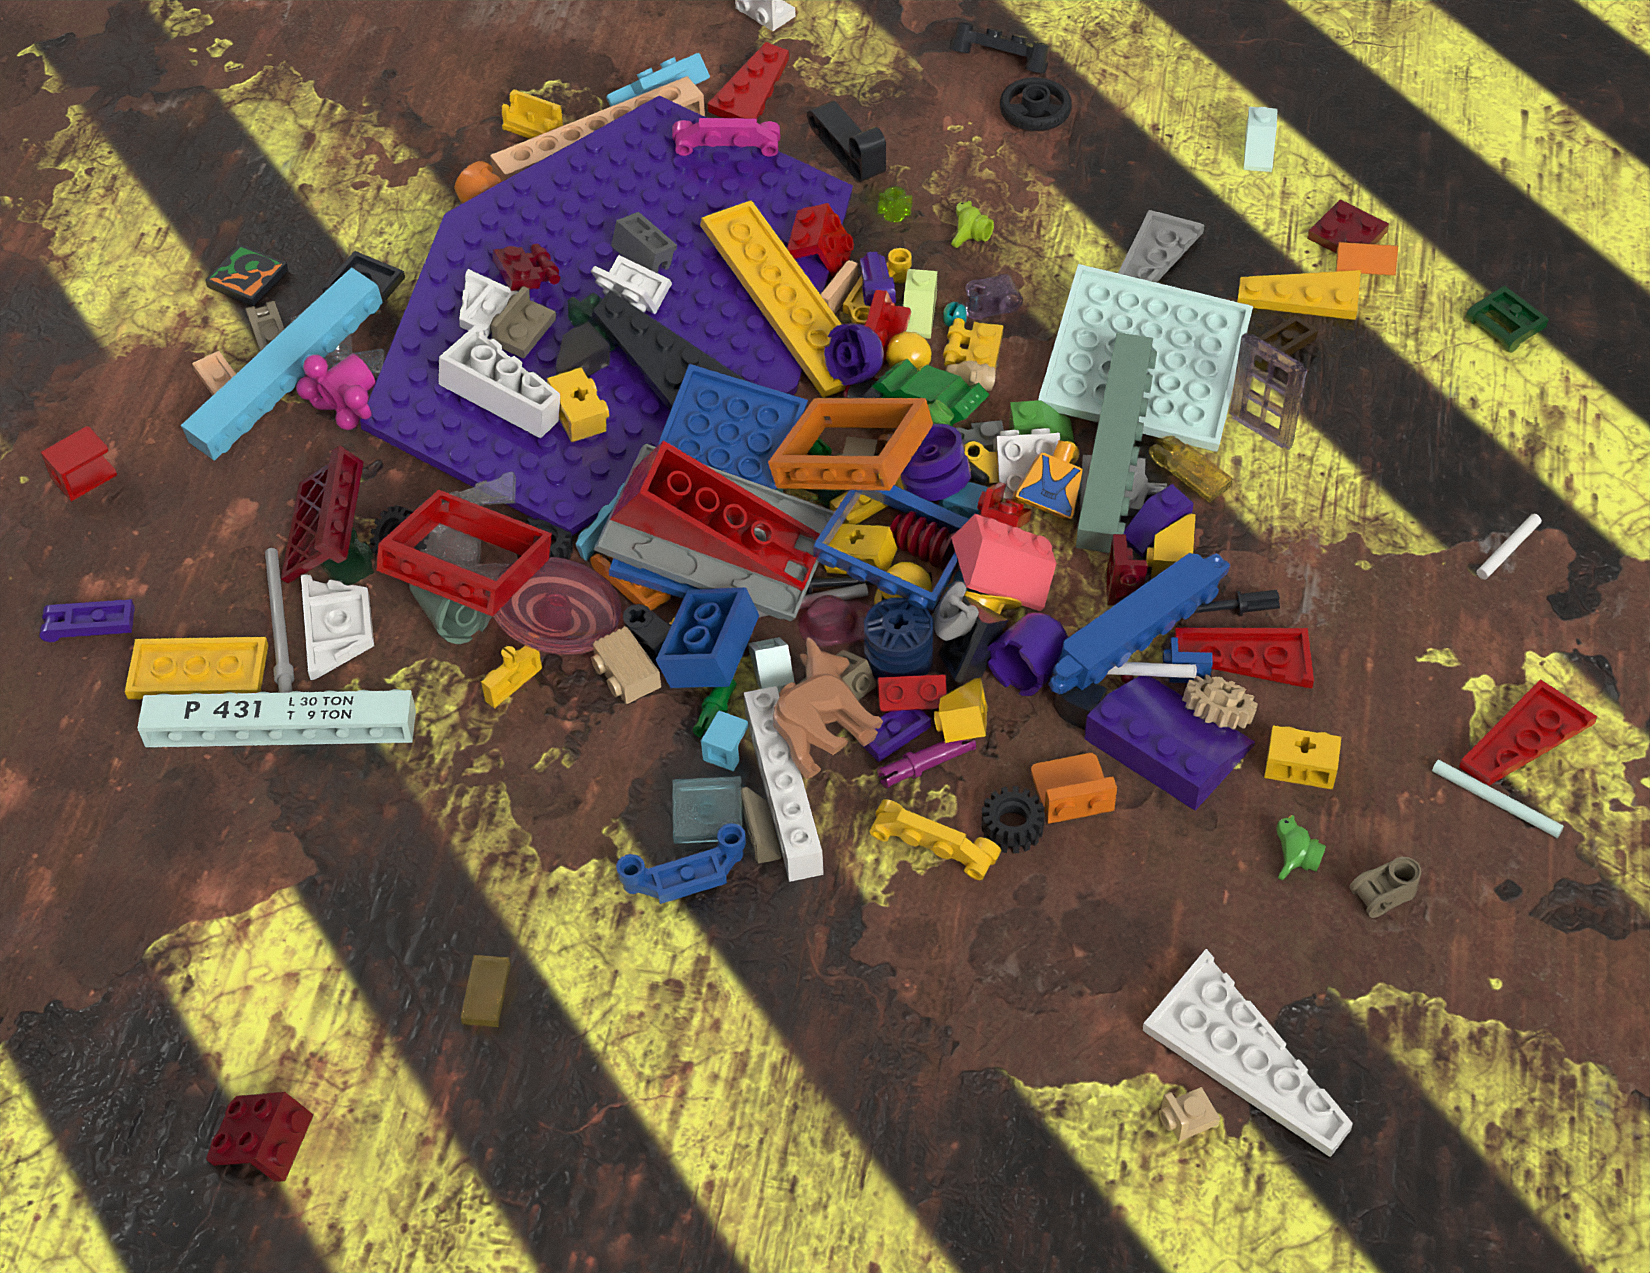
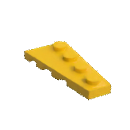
(1306, 293)

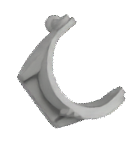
(946, 619)

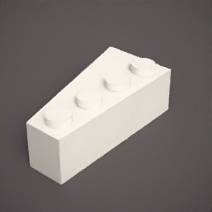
(498, 383)

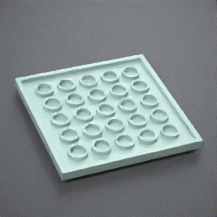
(1194, 343)

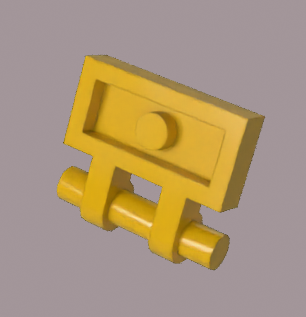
(983, 343)

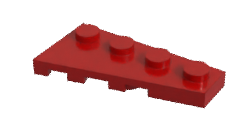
(752, 85)
(1254, 652)
(1527, 731)

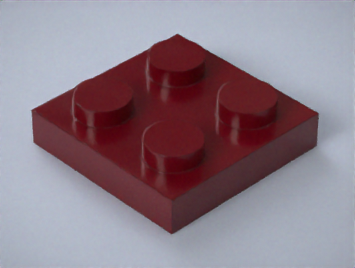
(1347, 225)

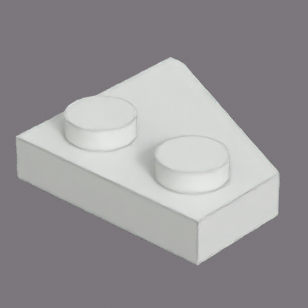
(482, 301)

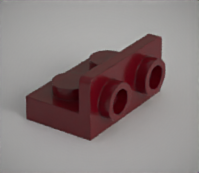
(1122, 572)

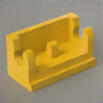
(530, 115)

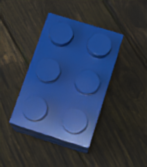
(708, 638)

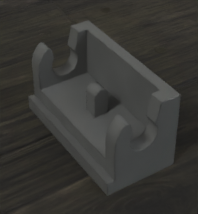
(642, 242)

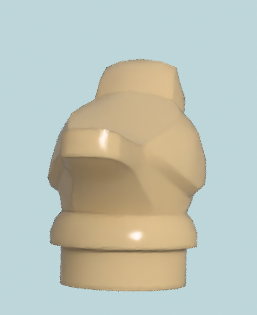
(974, 373)

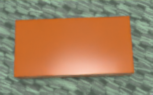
(1367, 258)

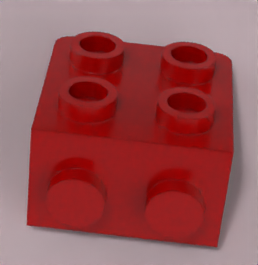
(821, 233)

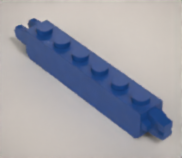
(1137, 621)

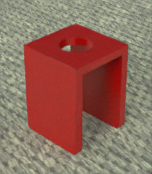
(78, 463)

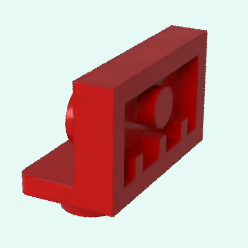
(887, 318)
(1009, 512)
(911, 692)

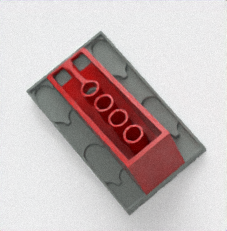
(714, 530)

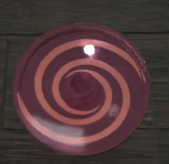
(561, 609)

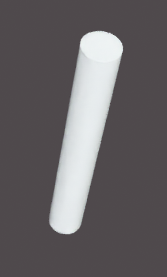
(1508, 546)
(1155, 669)

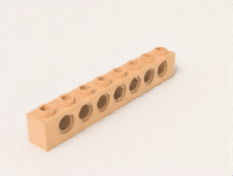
(525, 154)

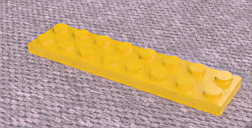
(777, 287)

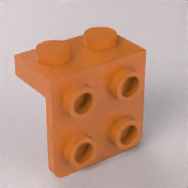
(1073, 788)

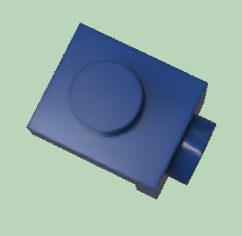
(1202, 661)

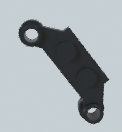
(1017, 44)

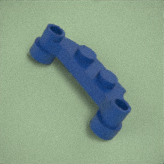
(686, 874)

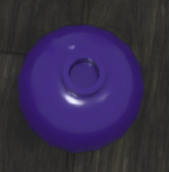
(853, 353)

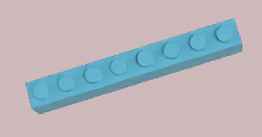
(280, 364)

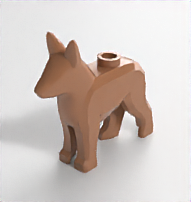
(820, 700)

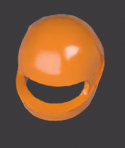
(475, 180)

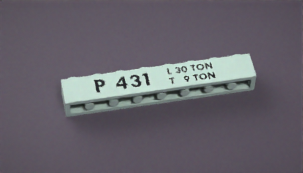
(277, 718)

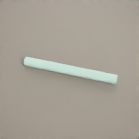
(1498, 798)

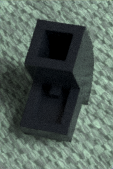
(1078, 703)

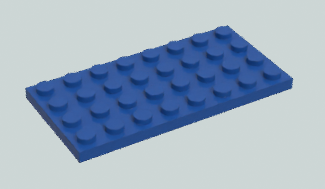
(727, 428)

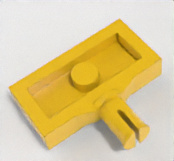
(511, 675)

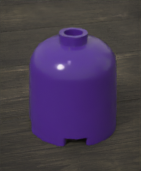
(1027, 652)

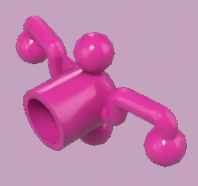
(342, 388)

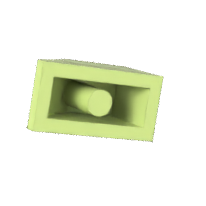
(921, 298)

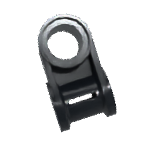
(646, 628)

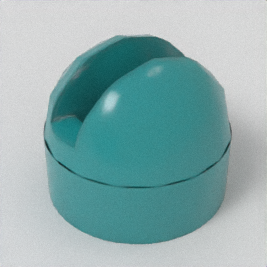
(958, 310)

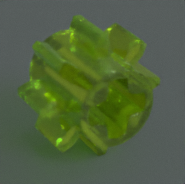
(894, 204)

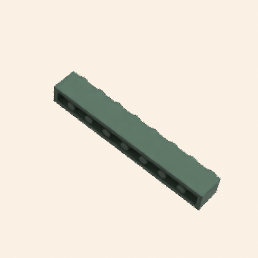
(1115, 441)

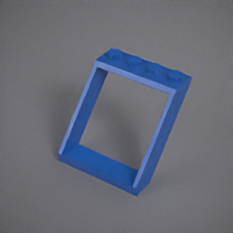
(886, 582)

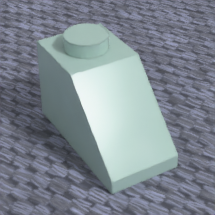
(1260, 139)
(771, 663)

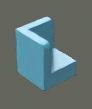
(722, 740)

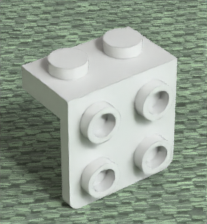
(634, 284)
(1018, 452)

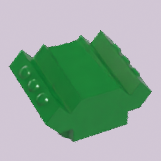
(933, 384)

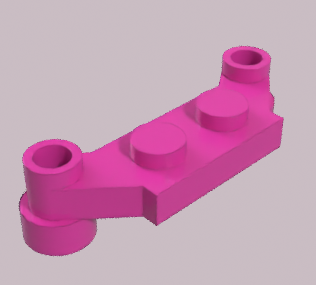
(726, 132)

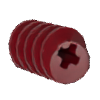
(922, 540)

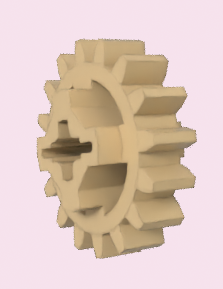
(1220, 702)

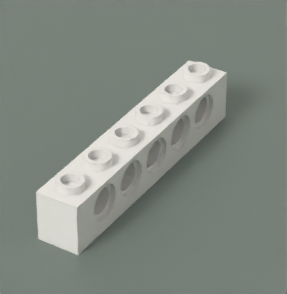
(783, 788)

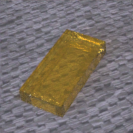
(485, 990)

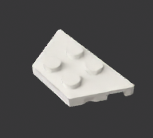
(335, 623)

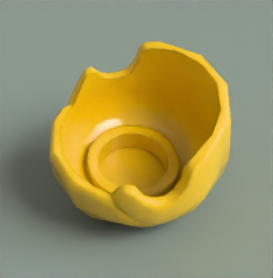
(908, 346)

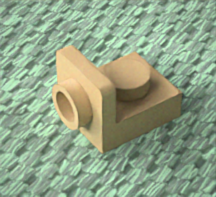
(1188, 1113)

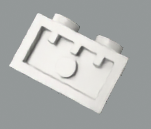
(767, 12)

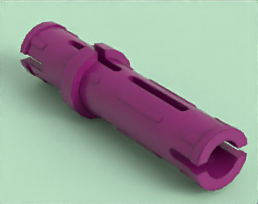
(914, 764)

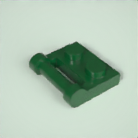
(1512, 312)

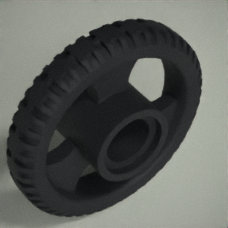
(1035, 111)

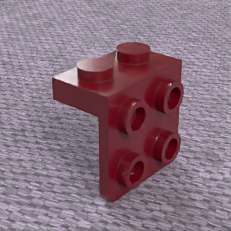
(262, 1132)

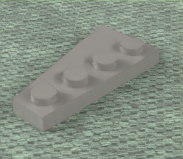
(1159, 245)

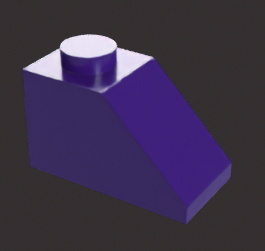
(1156, 515)

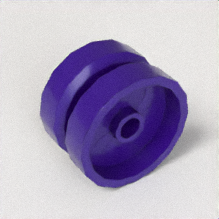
(938, 465)

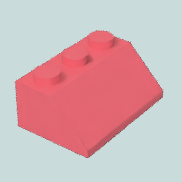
(1005, 561)

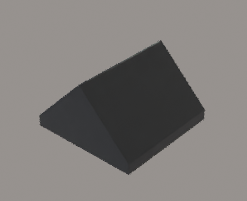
(968, 654)

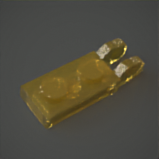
(1191, 467)

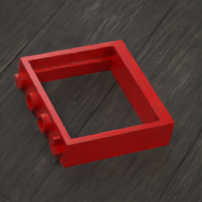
(402, 561)

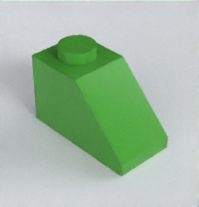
(1039, 415)

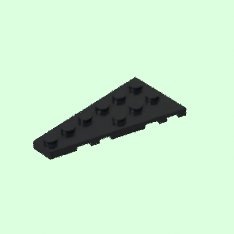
(652, 347)

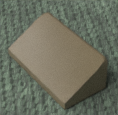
(760, 827)

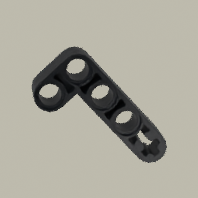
(857, 150)

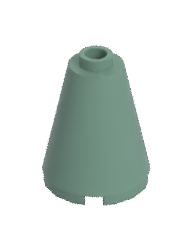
(450, 619)

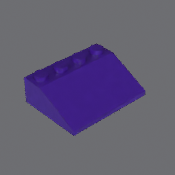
(1163, 740)

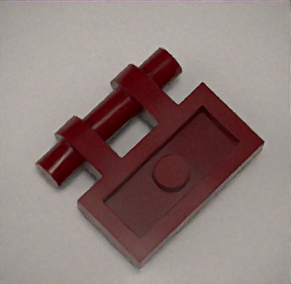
(524, 268)

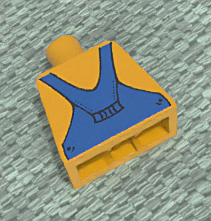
(1052, 482)

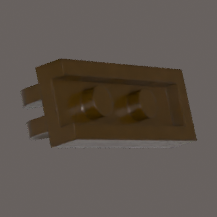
(1288, 338)

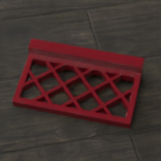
(324, 515)

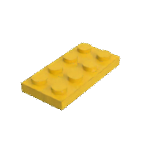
(196, 666)

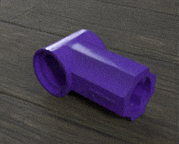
(875, 277)

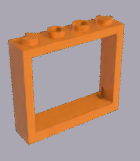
(796, 470)

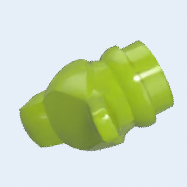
(971, 224)

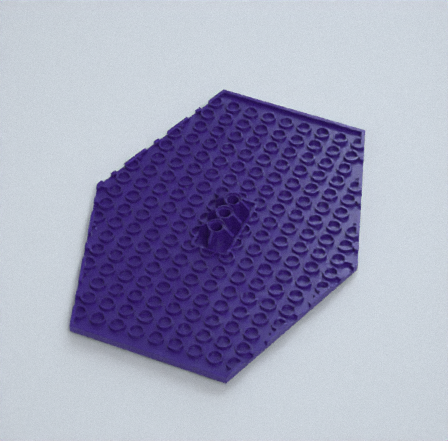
(572, 211)

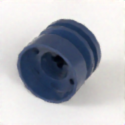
(898, 639)

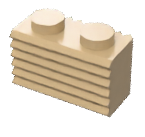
(625, 665)

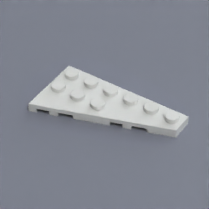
(1234, 1044)

